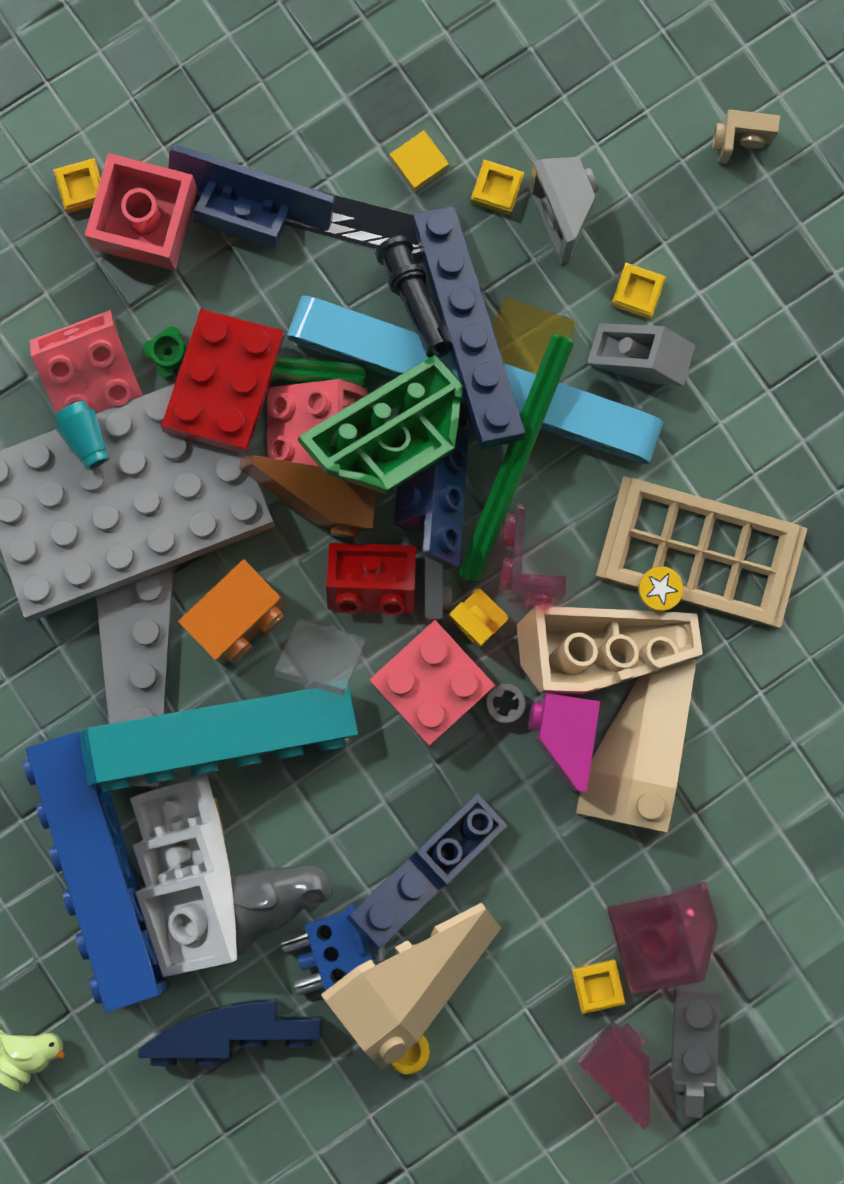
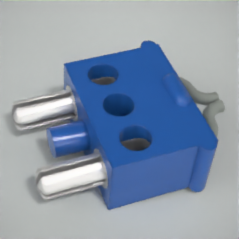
(350, 944)

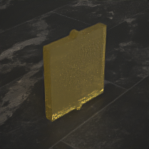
(525, 332)

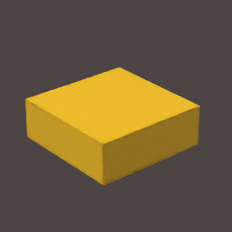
(419, 161)
(78, 184)
(497, 187)
(638, 291)
(598, 986)

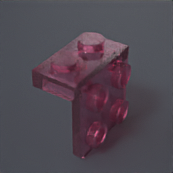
(527, 588)

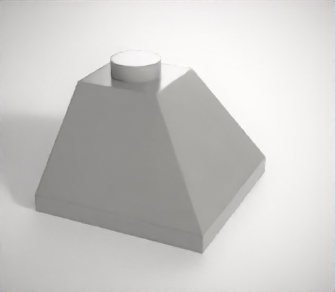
(563, 200)

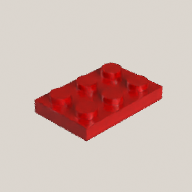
(223, 381)

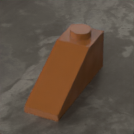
(315, 495)

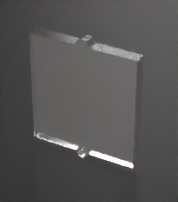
(320, 657)

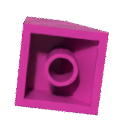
(566, 735)

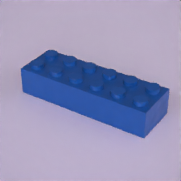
(97, 874)

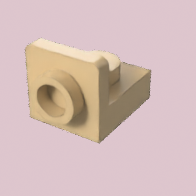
(749, 128)

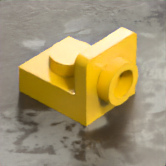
(478, 618)

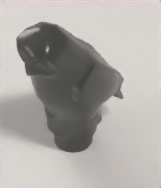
(273, 897)

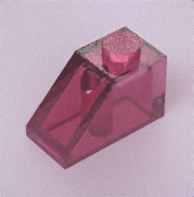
(621, 1069)

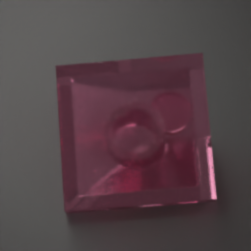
(665, 937)

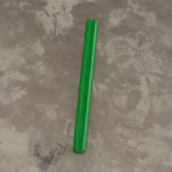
(516, 458)

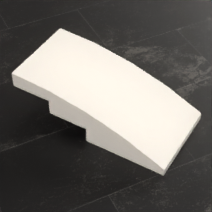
(185, 877)

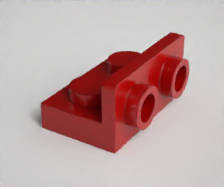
(371, 578)

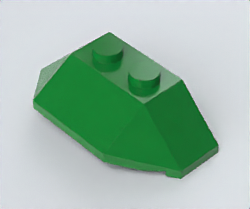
(391, 430)

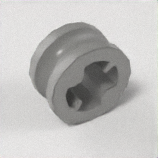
(512, 715)

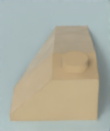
(595, 648)
(641, 752)
(399, 998)

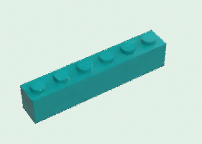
(214, 735)

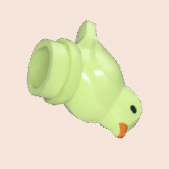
(25, 1056)

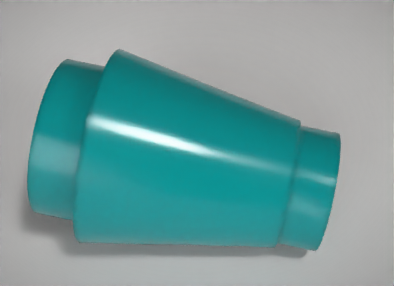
(82, 434)

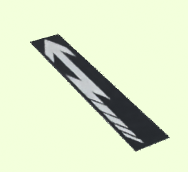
(362, 224)

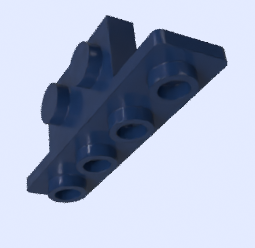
(249, 200)
(437, 501)

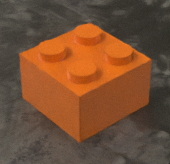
(234, 614)

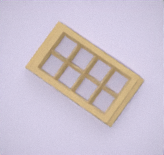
(780, 574)

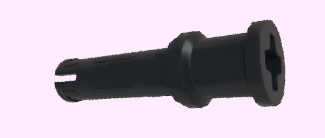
(408, 281)

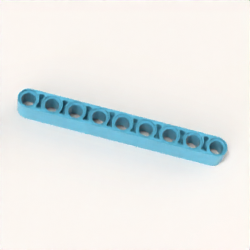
(396, 350)

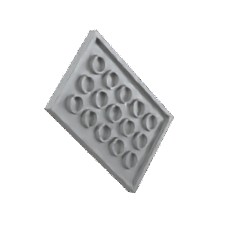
(140, 512)

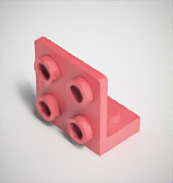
(85, 365)
(301, 407)

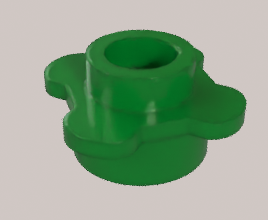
(156, 347)

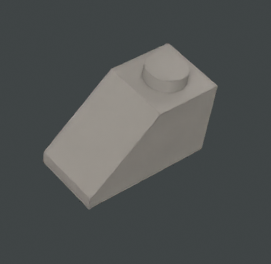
(642, 353)

